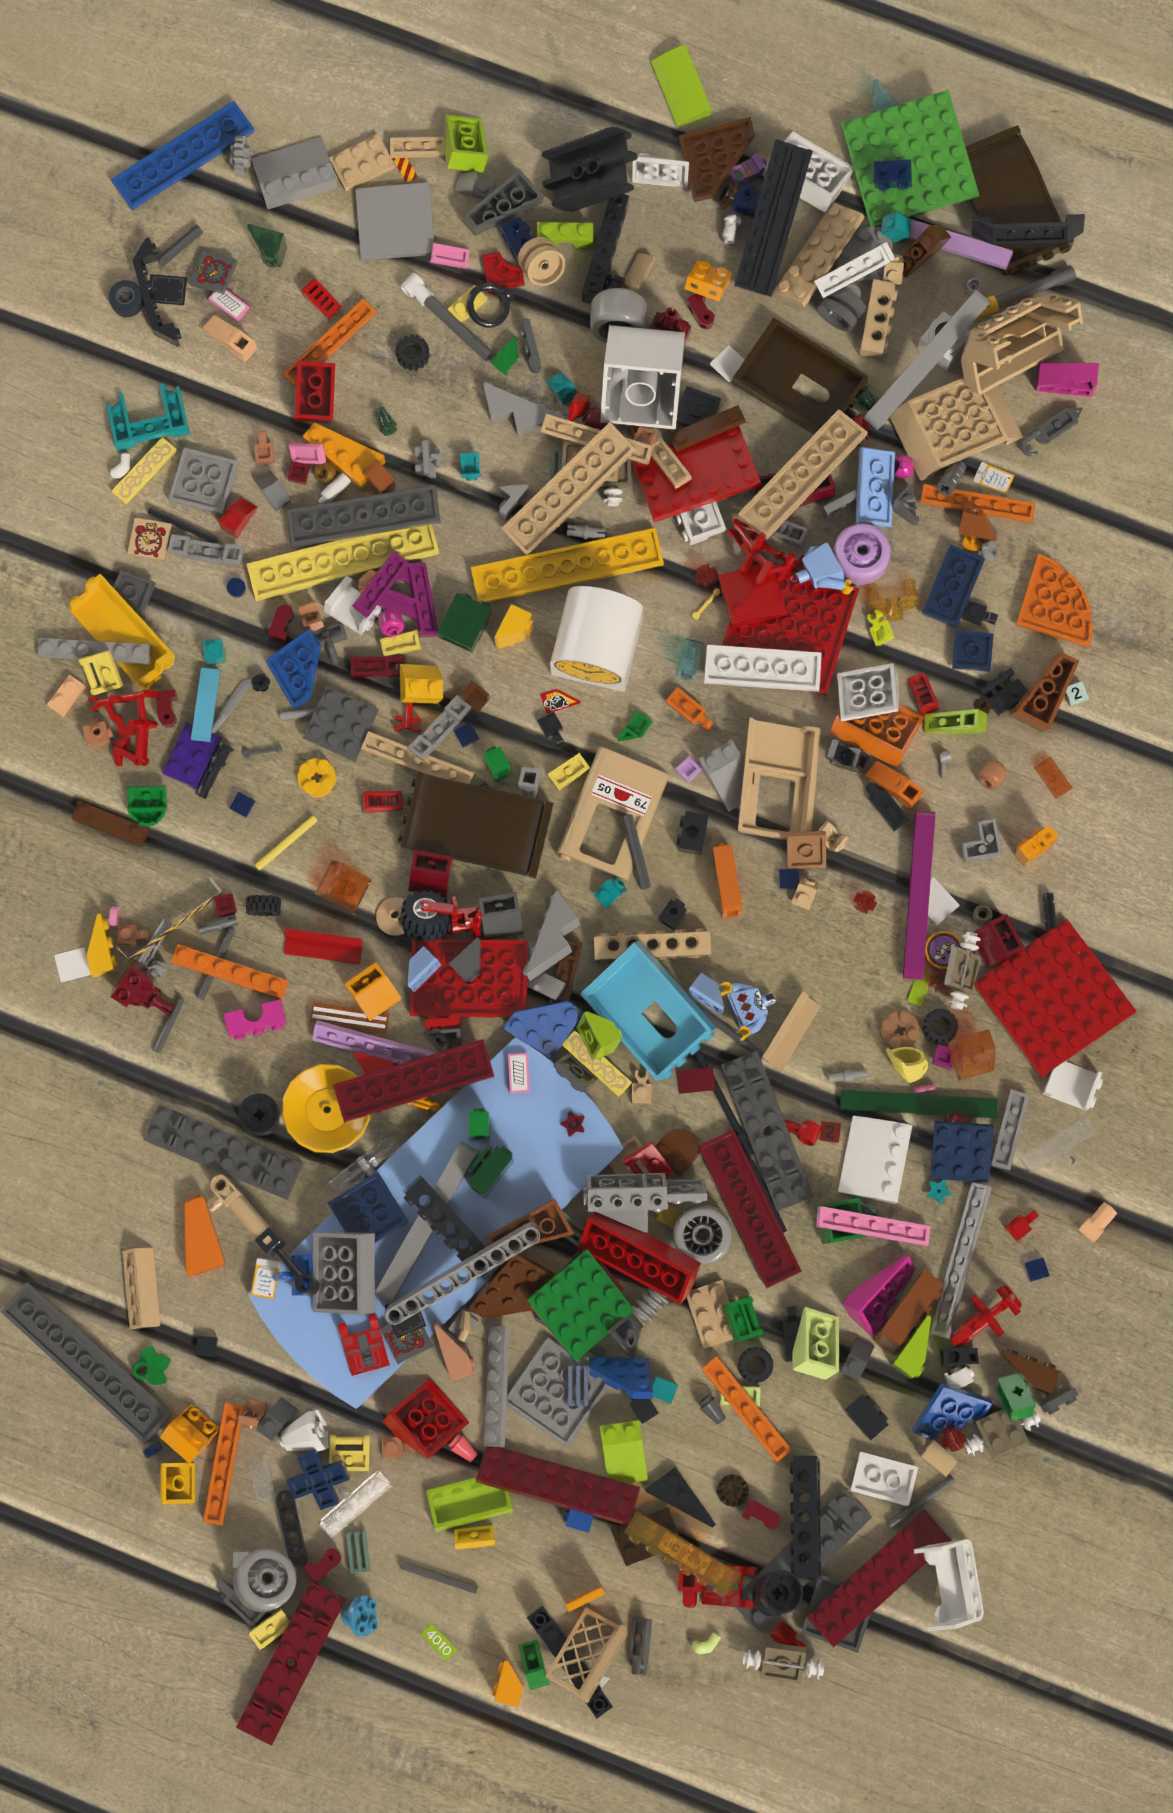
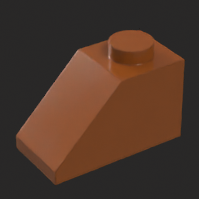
(379, 479)
(976, 524)

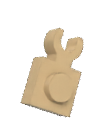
(641, 1092)

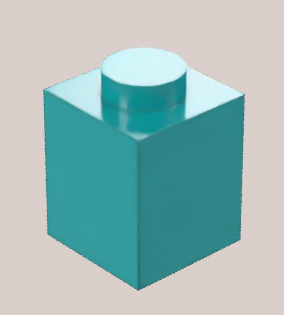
(896, 227)
(214, 651)
(663, 1389)

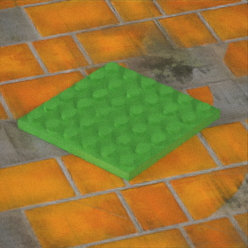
(918, 131)

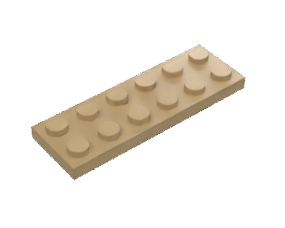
(818, 254)

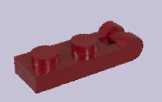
(376, 666)

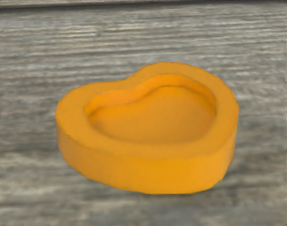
(971, 544)

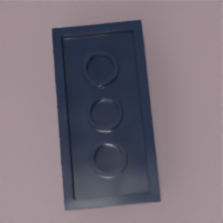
(953, 586)

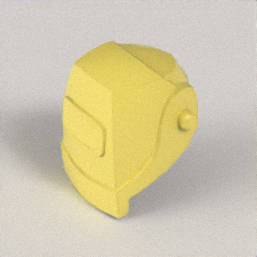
(908, 1063)

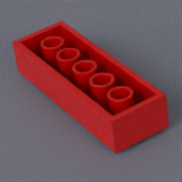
(640, 1256)

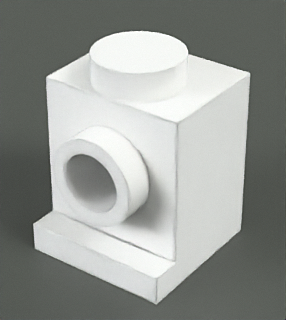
(959, 1377)

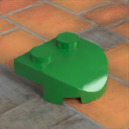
(147, 804)

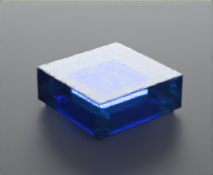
(466, 734)
(242, 805)
(788, 878)
(1036, 1269)

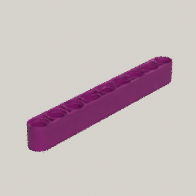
(919, 895)

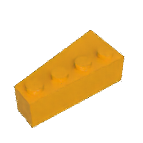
(344, 453)

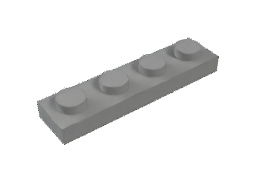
(1010, 1130)

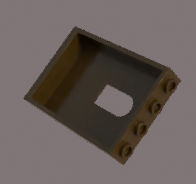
(777, 364)

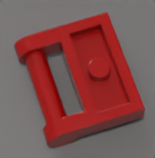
(436, 1022)
(651, 1158)

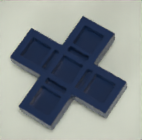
(318, 1479)

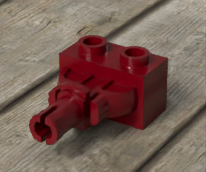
(669, 322)
(138, 989)

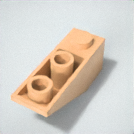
(230, 338)

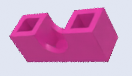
(272, 1018)

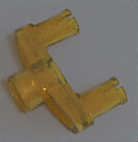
(893, 606)

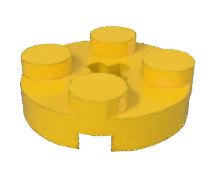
(310, 786)

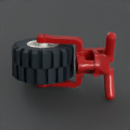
(428, 917)

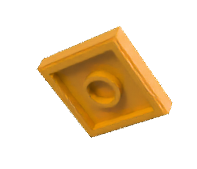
(585, 1598)

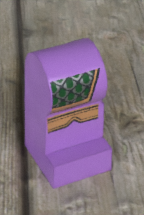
(748, 170)

